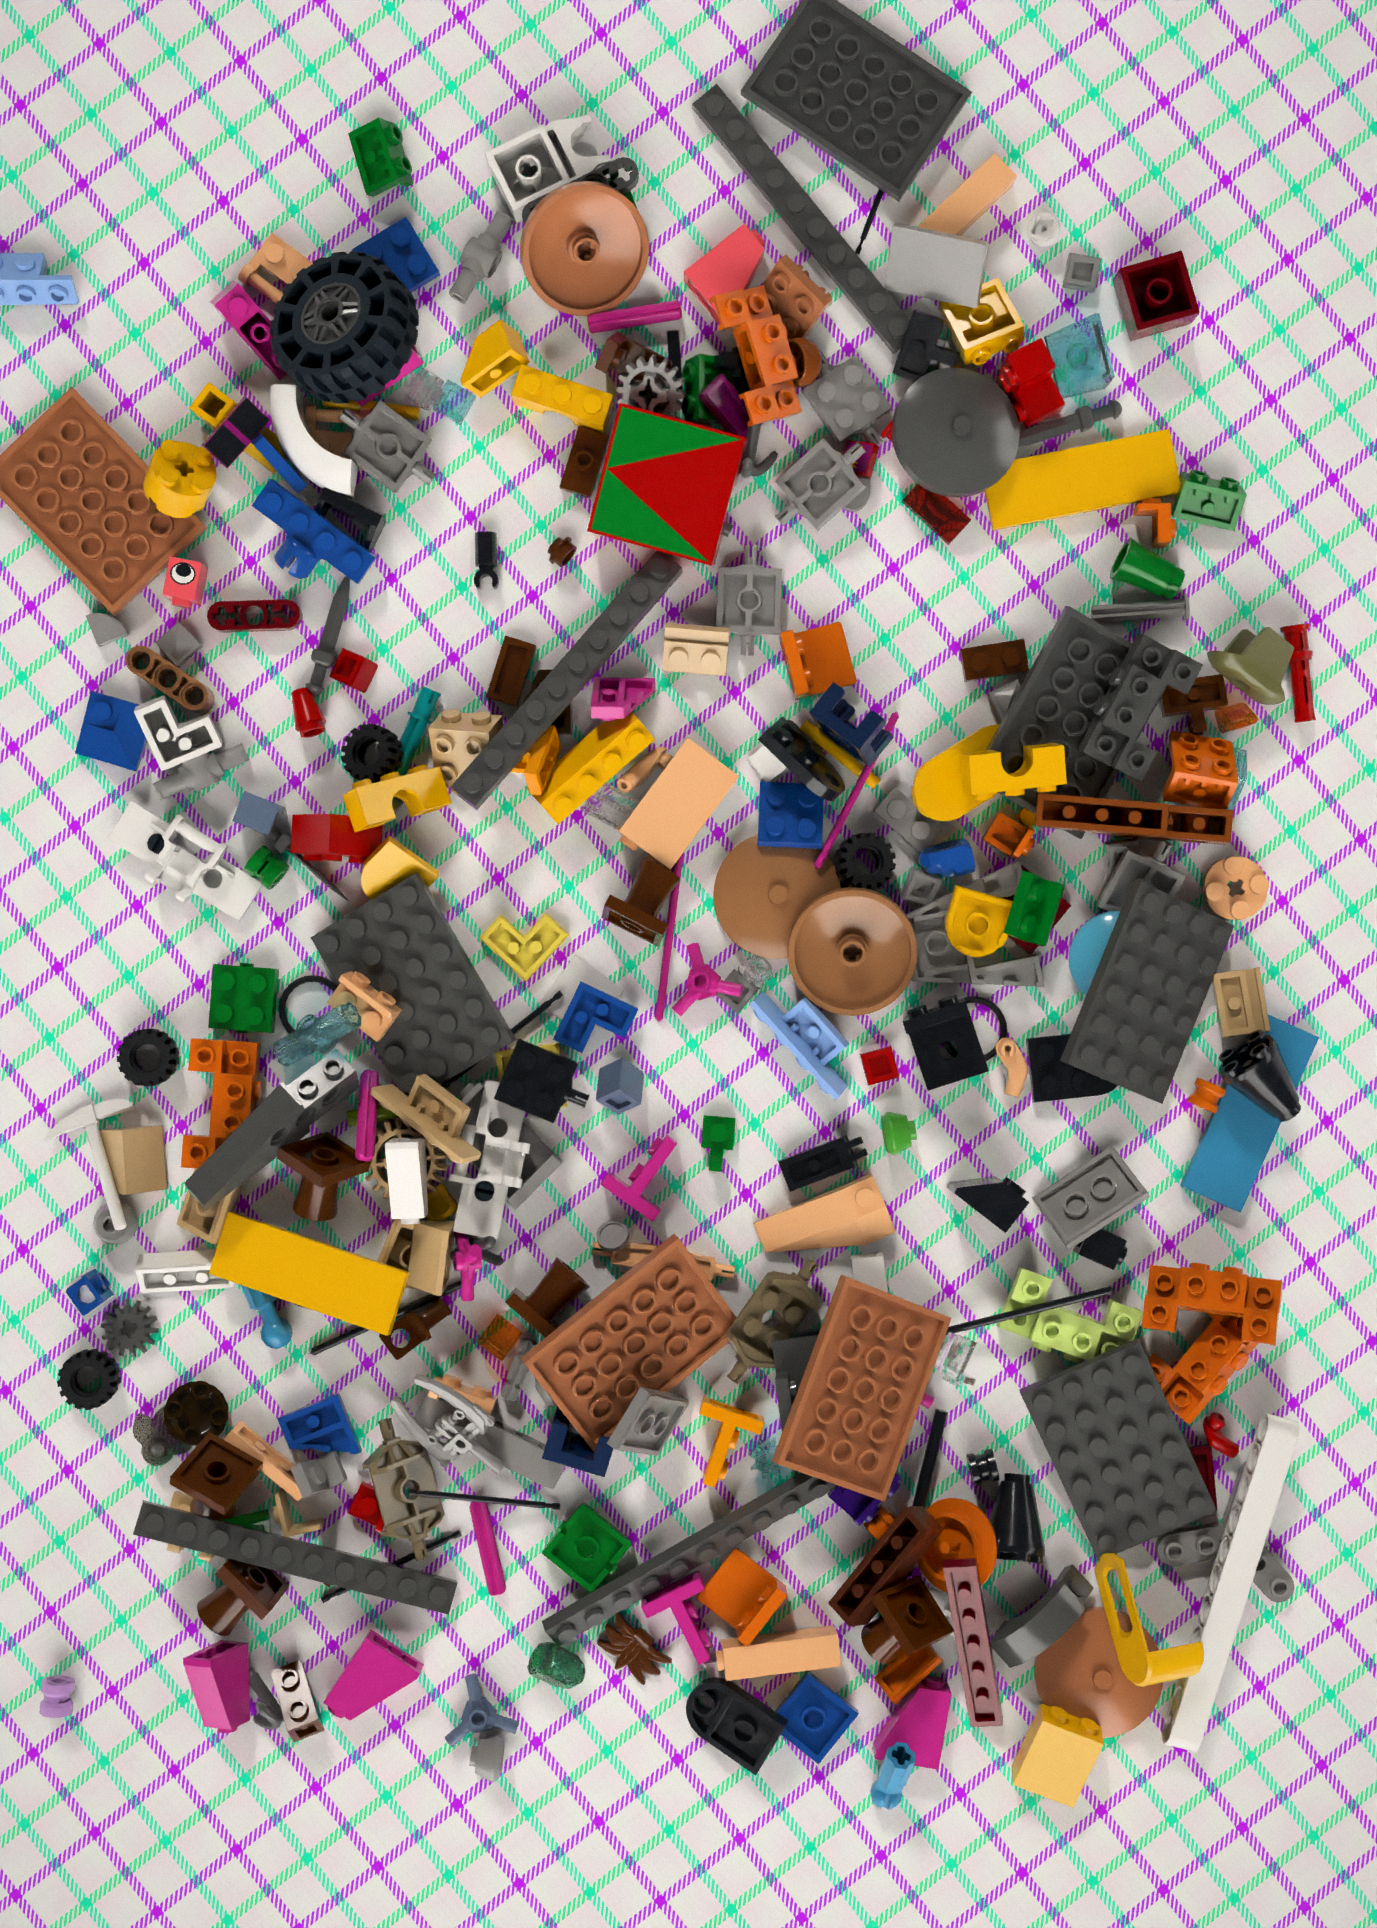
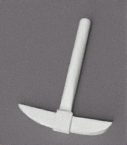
(88, 1118)

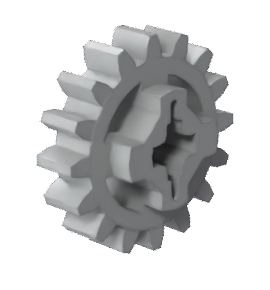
(664, 391)

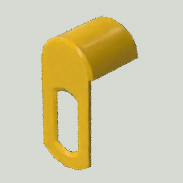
(1136, 1661)

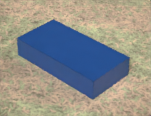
(278, 463)

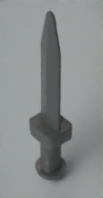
(1082, 419)
(324, 654)
(282, 843)

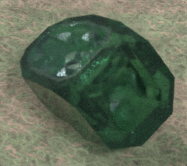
(556, 1666)

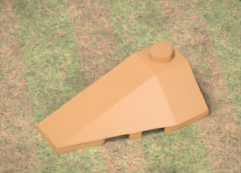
(837, 1218)

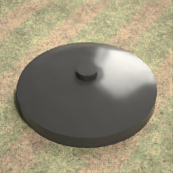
(955, 432)

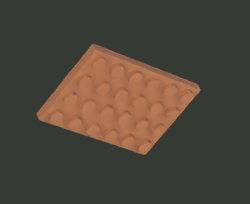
(88, 502)
(635, 1334)
(861, 1389)

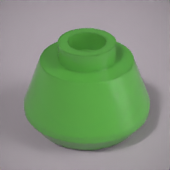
(897, 1132)

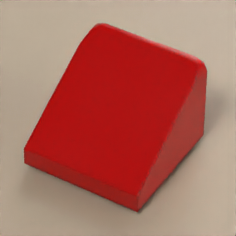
(354, 670)

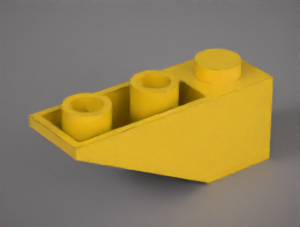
(212, 408)

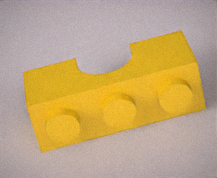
(547, 392)
(1041, 769)
(371, 803)

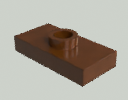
(584, 462)

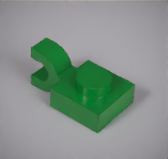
(717, 1135)

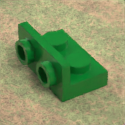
(380, 156)
(698, 374)
(1209, 500)
(1033, 909)

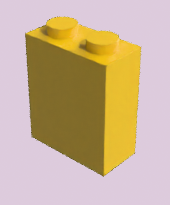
(1057, 1755)

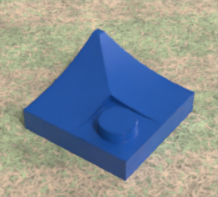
(111, 732)

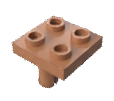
(795, 297)

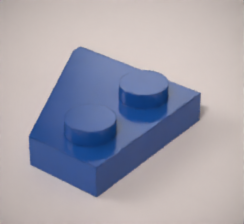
(320, 1427)

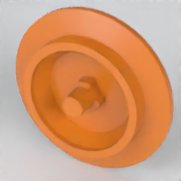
(964, 1536)

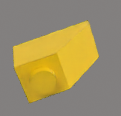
(493, 358)

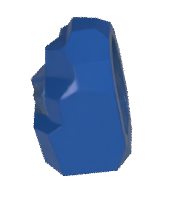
(948, 858)

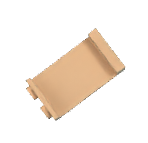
(677, 804)

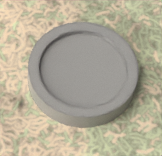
(612, 1235)

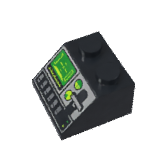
(994, 1199)

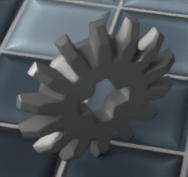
(141, 1334)

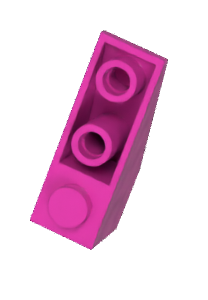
(248, 323)

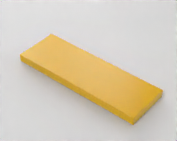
(1084, 480)
(309, 1273)

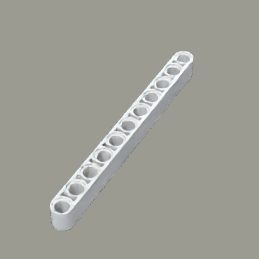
(1232, 1578)

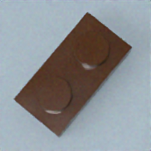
(994, 660)

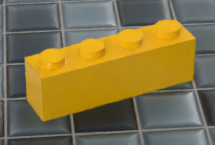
(592, 764)

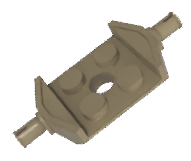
(791, 1302)
(390, 1469)

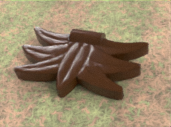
(633, 1648)

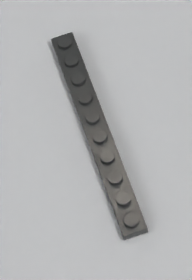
(803, 216)
(566, 680)
(294, 1557)
(684, 1557)

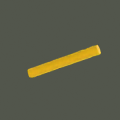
(406, 412)
(837, 752)

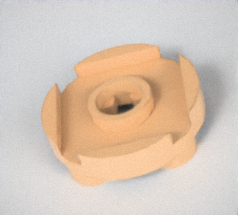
(1253, 887)

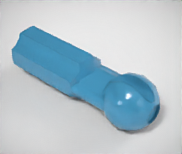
(276, 1330)
(892, 1776)

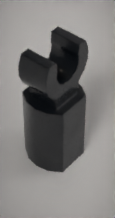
(486, 557)

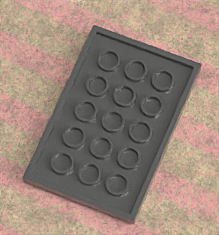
(856, 94)
(1059, 705)
(417, 959)
(1147, 992)
(1118, 1449)

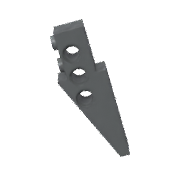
(274, 1123)

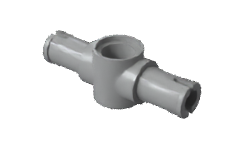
(481, 257)
(201, 771)

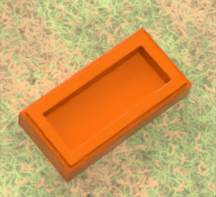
(907, 1672)

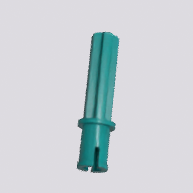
(416, 726)

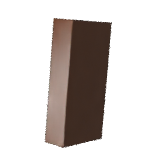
(511, 671)

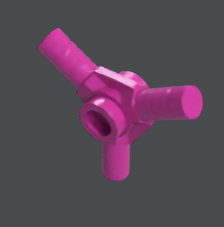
(703, 982)
(466, 1260)

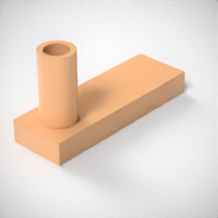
(274, 1463)

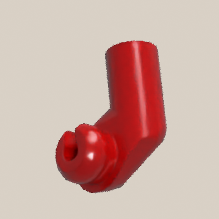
(1212, 1427)

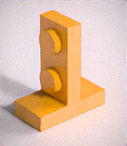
(539, 761)
(727, 1435)

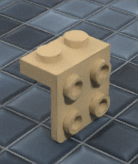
(459, 739)

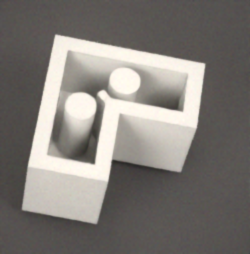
(172, 741)

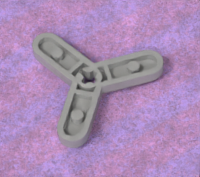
(1203, 1543)

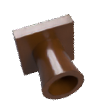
(645, 899)
(322, 1163)
(549, 1298)
(215, 1476)
(243, 1589)
(907, 1623)

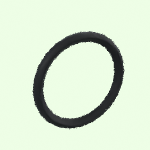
(282, 1004)
(1003, 1025)

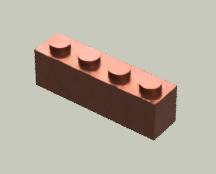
(886, 1564)

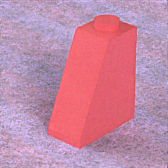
(726, 267)

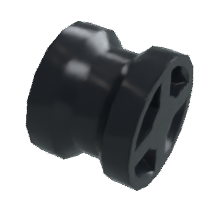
(982, 1467)

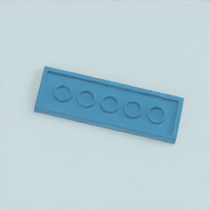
(1243, 1132)

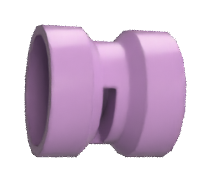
(57, 1696)

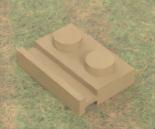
(695, 649)
(1240, 1002)

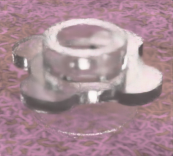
(756, 971)

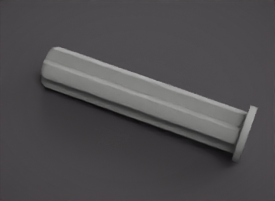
(1141, 610)

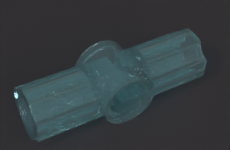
(317, 1034)

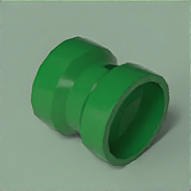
(266, 867)

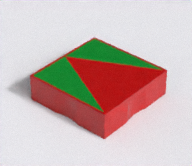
(667, 484)

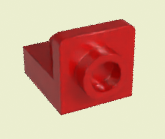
(366, 1506)

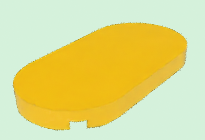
(938, 782)

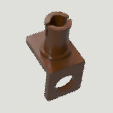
(417, 1327)

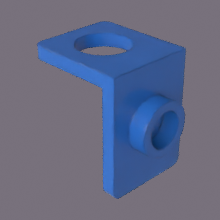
(97, 1284)

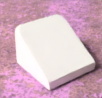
(766, 764)

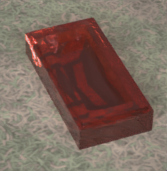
(937, 513)

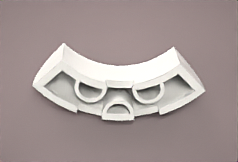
(302, 450)

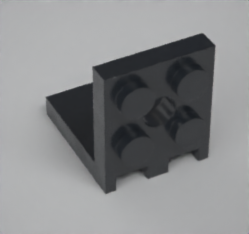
(939, 1024)

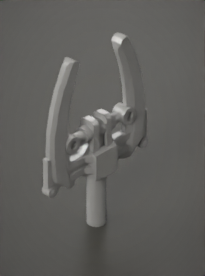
(461, 1436)

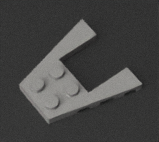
(944, 964)

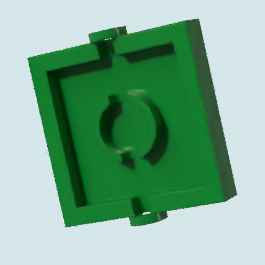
(243, 998)
(587, 1547)

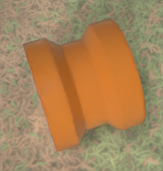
(1206, 1095)
(880, 1522)

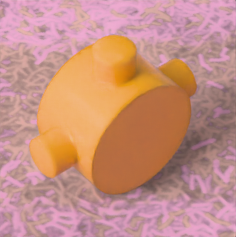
(1025, 818)

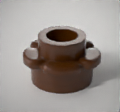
(561, 551)

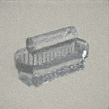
(610, 806)

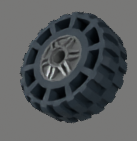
(344, 327)

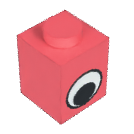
(185, 582)

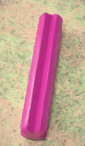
(634, 316)
(366, 1117)
(487, 1548)

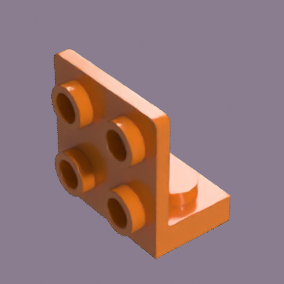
(817, 659)
(1201, 771)
(743, 1594)

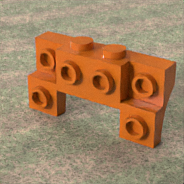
(763, 352)
(233, 1094)
(1214, 1293)
(1204, 1367)

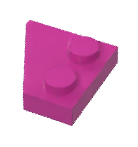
(618, 697)

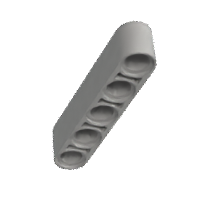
(512, 1447)

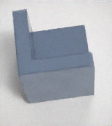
(257, 813)
(620, 1086)

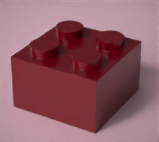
(1155, 295)

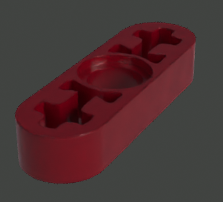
(231, 625)

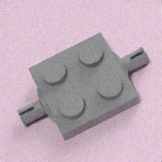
(847, 400)
(387, 446)
(820, 484)
(749, 600)
(1143, 868)

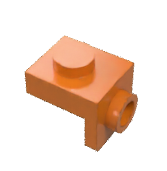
(1162, 525)
(1009, 836)

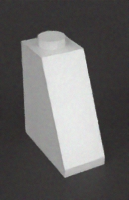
(407, 1179)

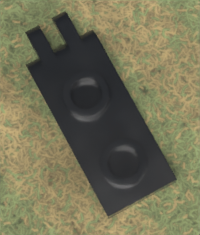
(821, 1162)

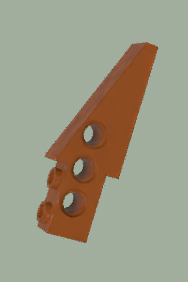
(1134, 819)

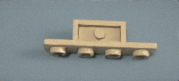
(433, 1114)

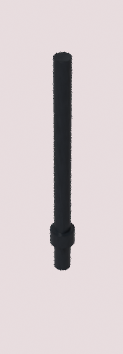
(929, 1461)

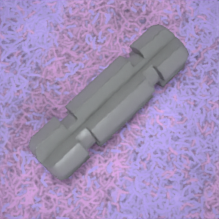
(517, 1371)

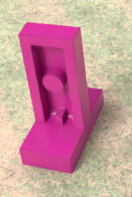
(640, 1179)
(684, 1611)

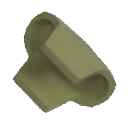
(1255, 664)

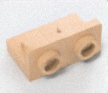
(374, 1007)

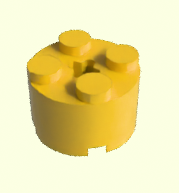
(180, 478)

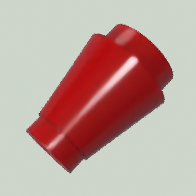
(307, 714)

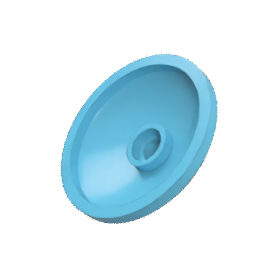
(1089, 947)

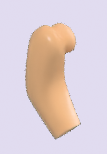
(643, 768)
(1015, 1064)

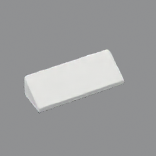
(178, 1271)

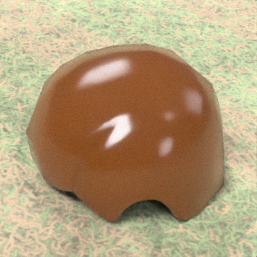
(808, 360)

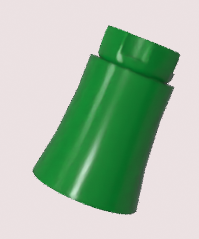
(1146, 570)

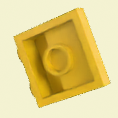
(987, 328)

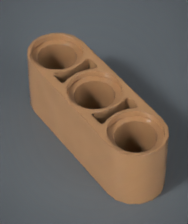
(155, 675)

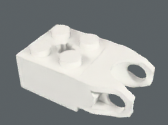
(543, 152)

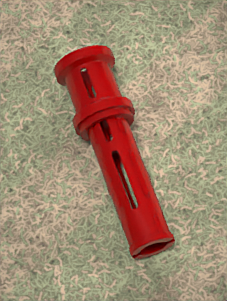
(1300, 671)

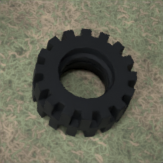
(357, 747)
(882, 855)
(128, 1053)
(75, 1393)

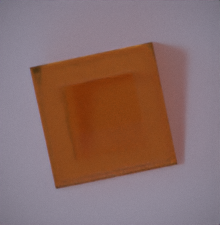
(1235, 717)
(499, 1337)

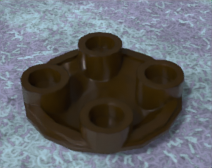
(194, 1412)

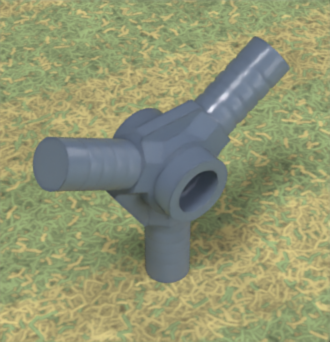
(478, 1715)

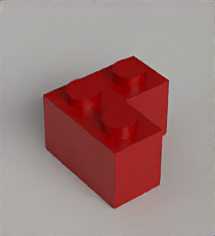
(1029, 383)
(331, 837)

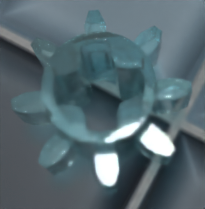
(760, 1459)

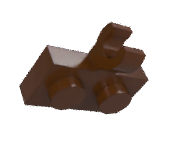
(1205, 695)

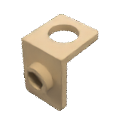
(283, 1516)

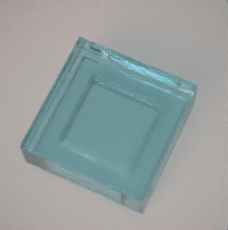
(455, 402)

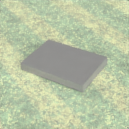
(936, 265)
(1090, 1197)
(648, 1421)

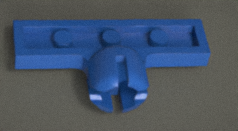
(310, 536)

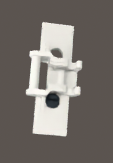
(177, 868)
(501, 1167)

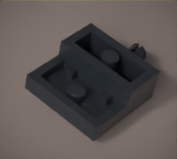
(539, 1081)

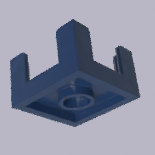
(833, 717)
(572, 1450)

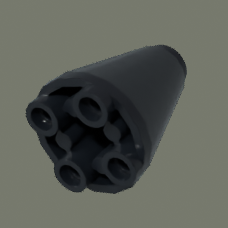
(1261, 1075)
(1017, 1520)

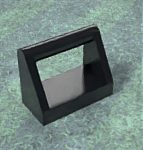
(355, 511)

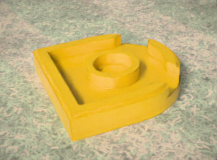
(391, 865)
(976, 922)

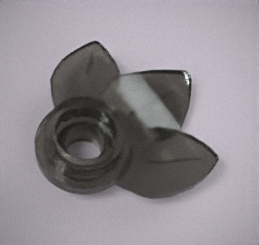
(153, 1431)

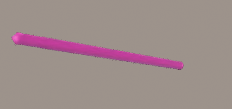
(850, 802)
(668, 943)

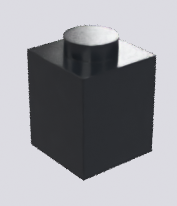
(1103, 1248)

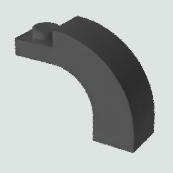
(1045, 1622)

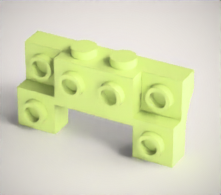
(1064, 1329)

